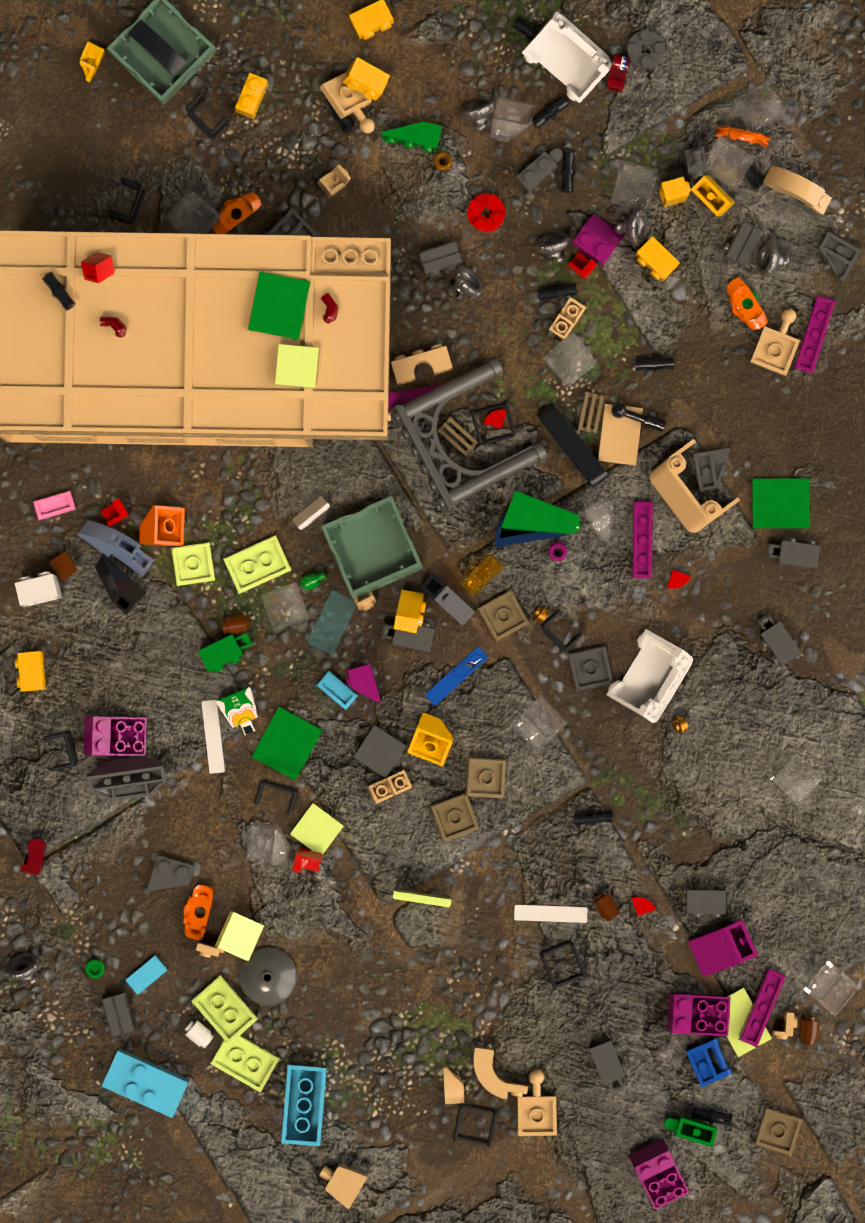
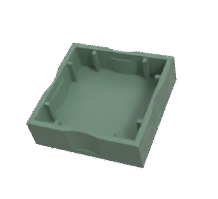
(178, 34)
(372, 547)

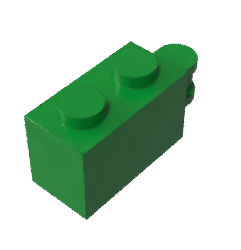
(223, 652)
(692, 1130)

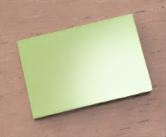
(257, 564)
(422, 898)
(739, 1009)
(224, 1010)
(245, 1062)

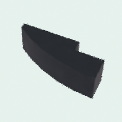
(157, 48)

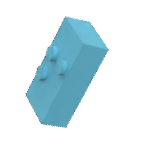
(145, 1083)
(304, 1105)

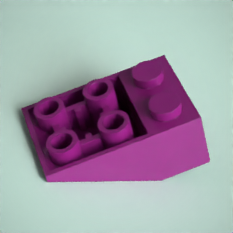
(115, 736)
(723, 948)
(698, 1014)
(658, 1173)

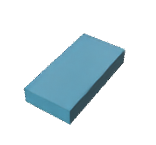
(337, 690)
(146, 975)

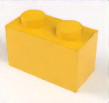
(371, 19)
(366, 79)
(251, 96)
(674, 191)
(712, 195)
(656, 259)
(409, 610)
(31, 671)

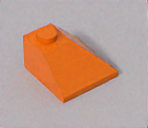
(163, 527)

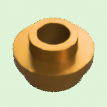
(445, 155)
(540, 613)
(680, 724)

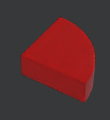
(495, 419)
(677, 580)
(642, 905)

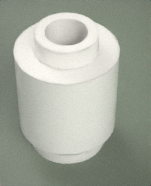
(198, 1033)

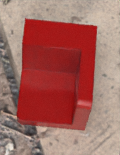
(581, 266)
(97, 267)
(115, 513)
(307, 859)

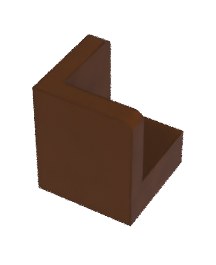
(63, 566)

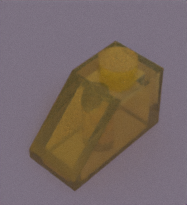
(482, 575)

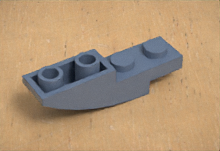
(116, 543)

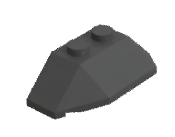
(126, 778)

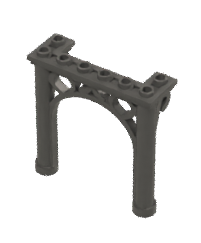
(483, 478)

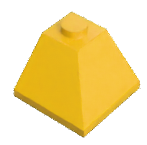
(431, 740)

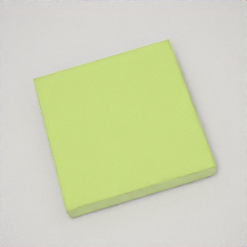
(296, 366)
(193, 564)
(316, 829)
(239, 936)

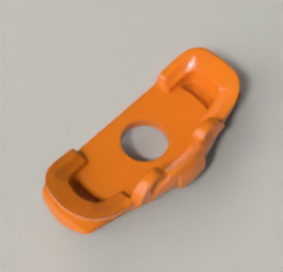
(740, 134)
(247, 204)
(752, 317)
(195, 926)

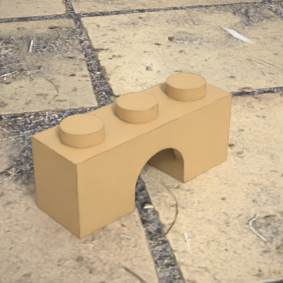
(437, 358)

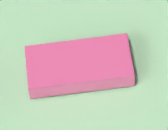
(54, 505)

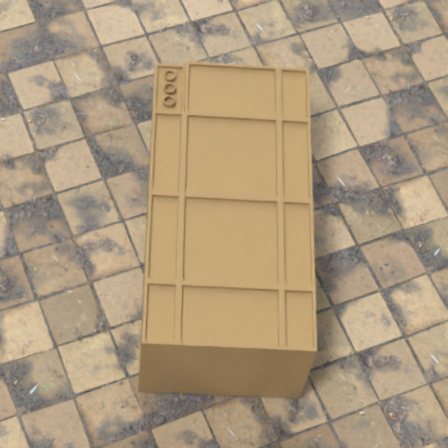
(187, 353)

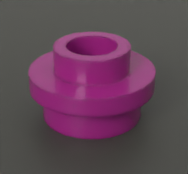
(562, 547)

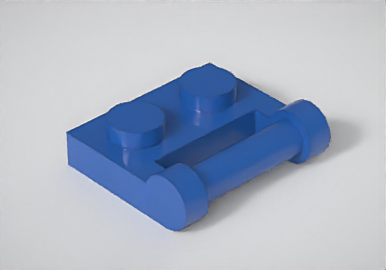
(702, 1064)

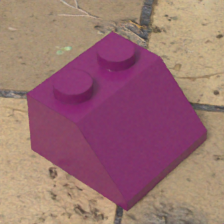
(597, 240)
(363, 682)

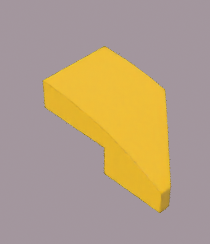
(91, 59)

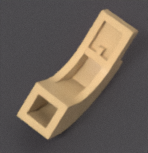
(797, 187)
(491, 1082)

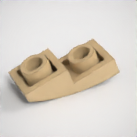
(567, 318)
(389, 787)

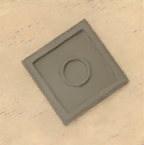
(503, 615)
(485, 777)
(455, 817)
(778, 1131)

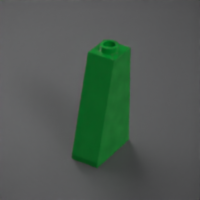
(538, 516)

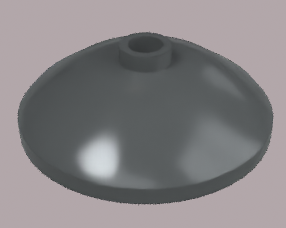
(278, 966)

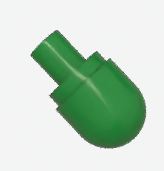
(312, 580)

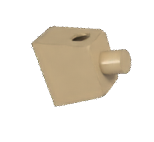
(343, 1183)

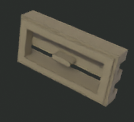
(594, 397)
(465, 433)

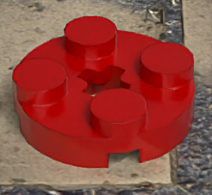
(495, 218)

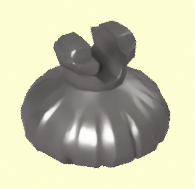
(477, 112)
(634, 226)
(552, 246)
(769, 258)
(465, 282)
(22, 968)

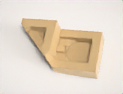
(453, 1087)

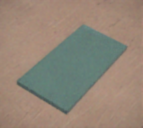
(332, 622)

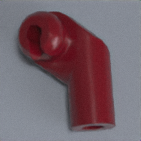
(331, 310)
(115, 323)

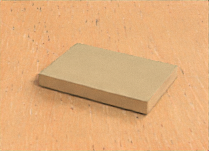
(619, 438)

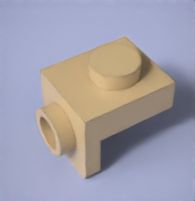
(334, 180)
(365, 601)
(207, 950)
(790, 1022)

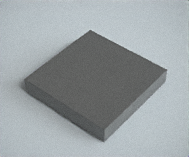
(590, 668)
(380, 751)

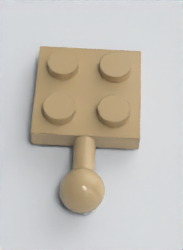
(347, 101)
(775, 348)
(537, 1113)

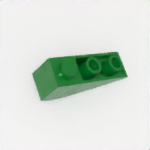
(420, 135)

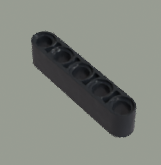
(572, 445)

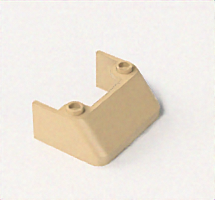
(679, 498)

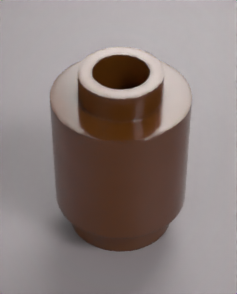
(235, 624)
(606, 906)
(809, 1030)

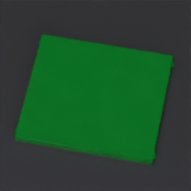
(279, 305)
(781, 503)
(287, 743)

